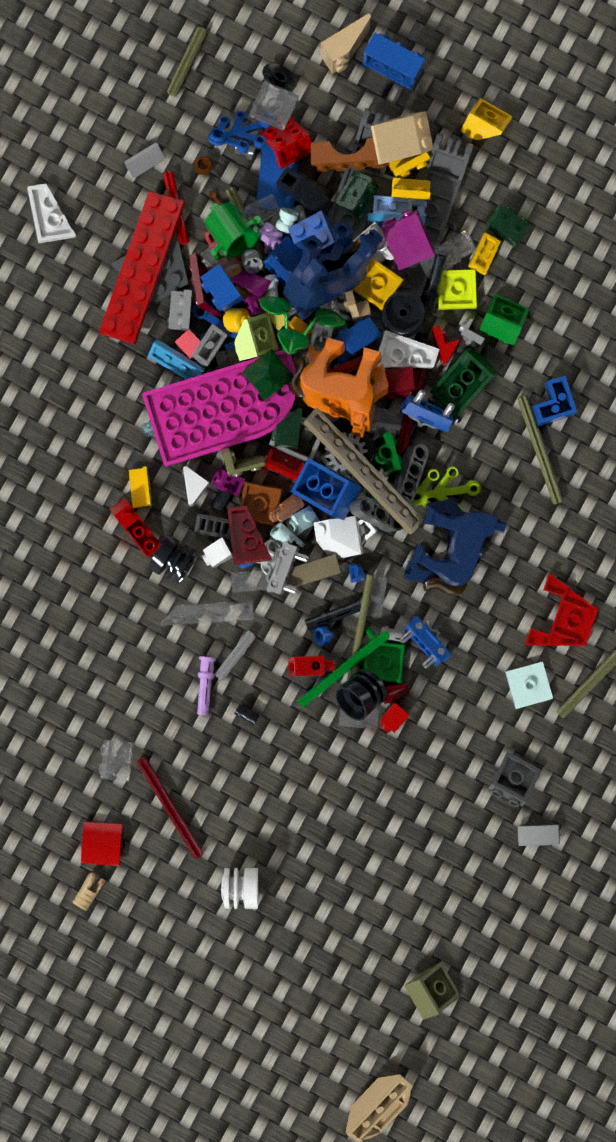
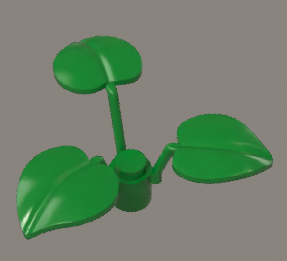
(291, 339)

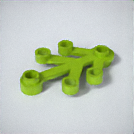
(440, 491)

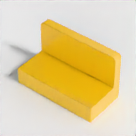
(140, 487)

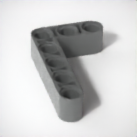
(403, 478)

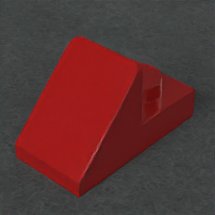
(445, 350)

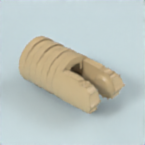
(86, 895)

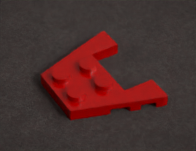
(571, 622)

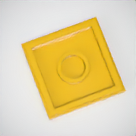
(378, 284)

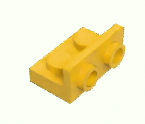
(411, 188)

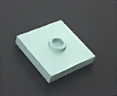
(529, 685)

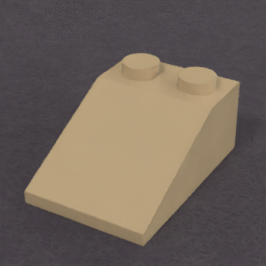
(342, 46)
(402, 137)

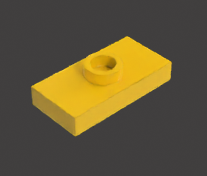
(484, 253)

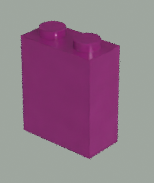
(408, 239)

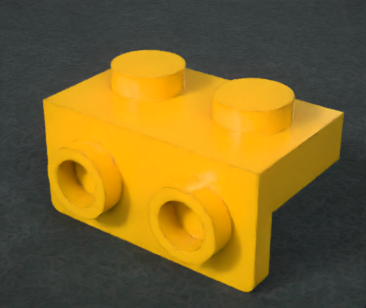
(402, 167)

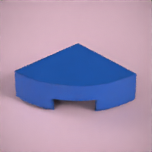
(356, 573)

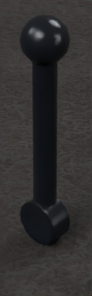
(431, 400)

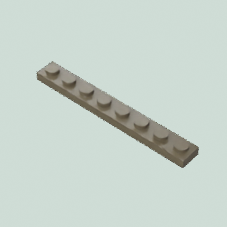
(363, 471)

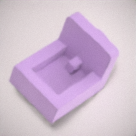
(270, 236)

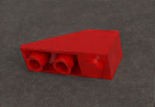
(135, 527)

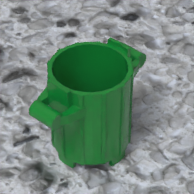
(231, 230)

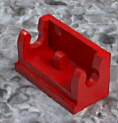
(283, 464)

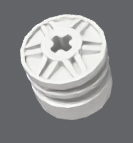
(240, 888)

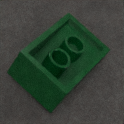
(464, 381)

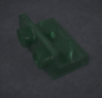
(357, 193)

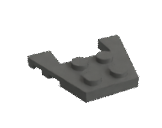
(172, 276)

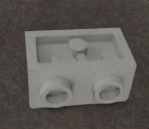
(180, 310)

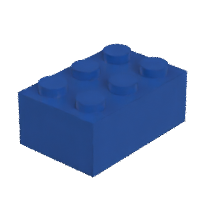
(393, 60)
(326, 489)

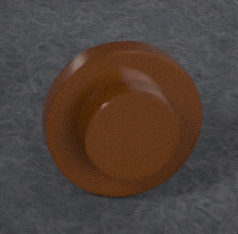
(203, 165)

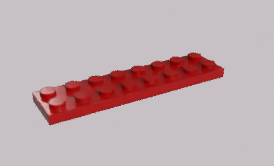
(142, 267)

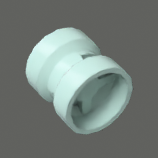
(286, 220)

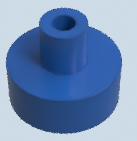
(322, 636)

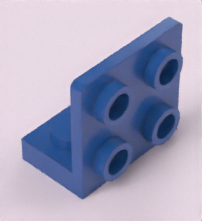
(283, 260)

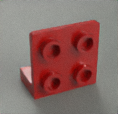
(289, 144)

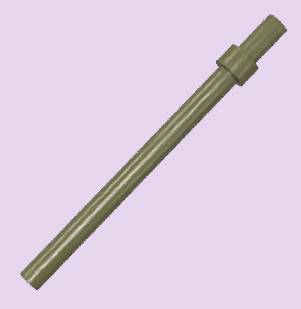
(362, 620)

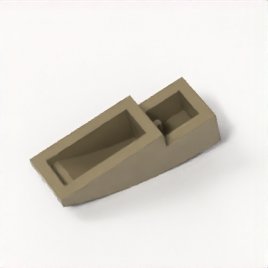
(314, 571)

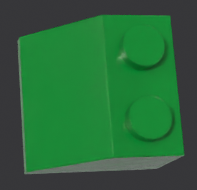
(504, 319)

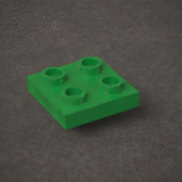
(387, 454)

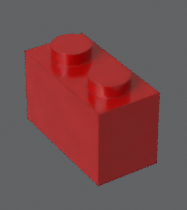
(393, 718)

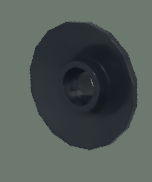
(279, 76)

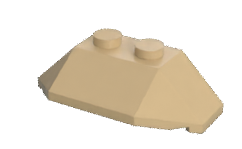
(378, 1107)

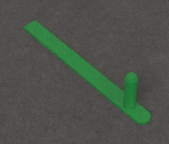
(375, 642)

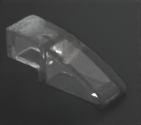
(454, 249)

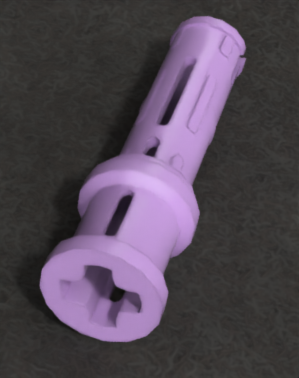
(206, 675)

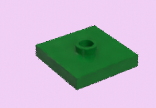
(386, 661)

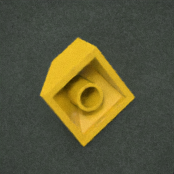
(485, 121)

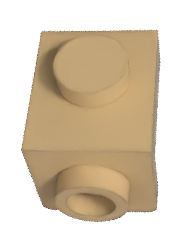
(357, 310)

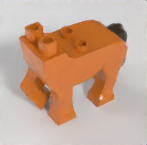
(340, 392)

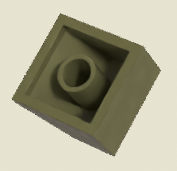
(432, 991)

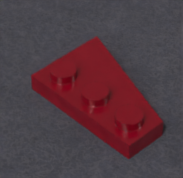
(202, 298)
(245, 538)

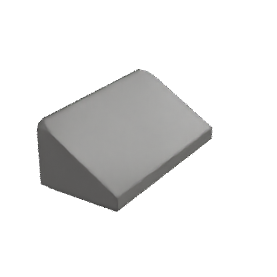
(144, 160)
(209, 345)

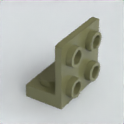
(236, 467)

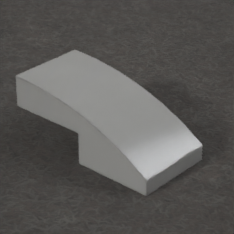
(538, 835)

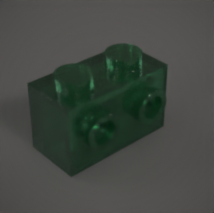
(508, 225)

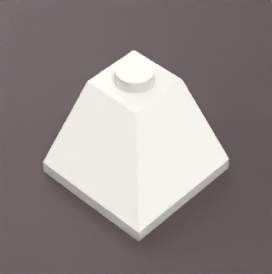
(339, 537)

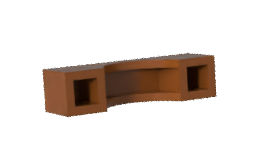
(326, 158)

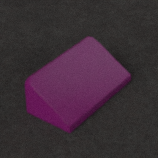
(251, 283)

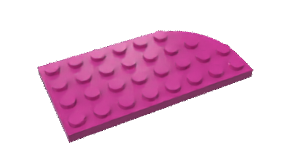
(214, 412)

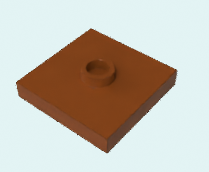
(260, 501)

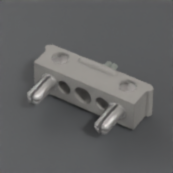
(283, 568)

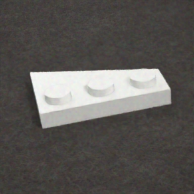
(47, 216)
(405, 352)

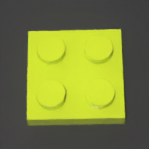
(457, 290)

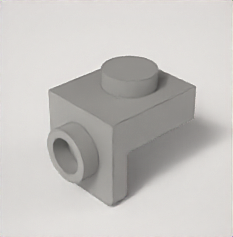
(471, 338)

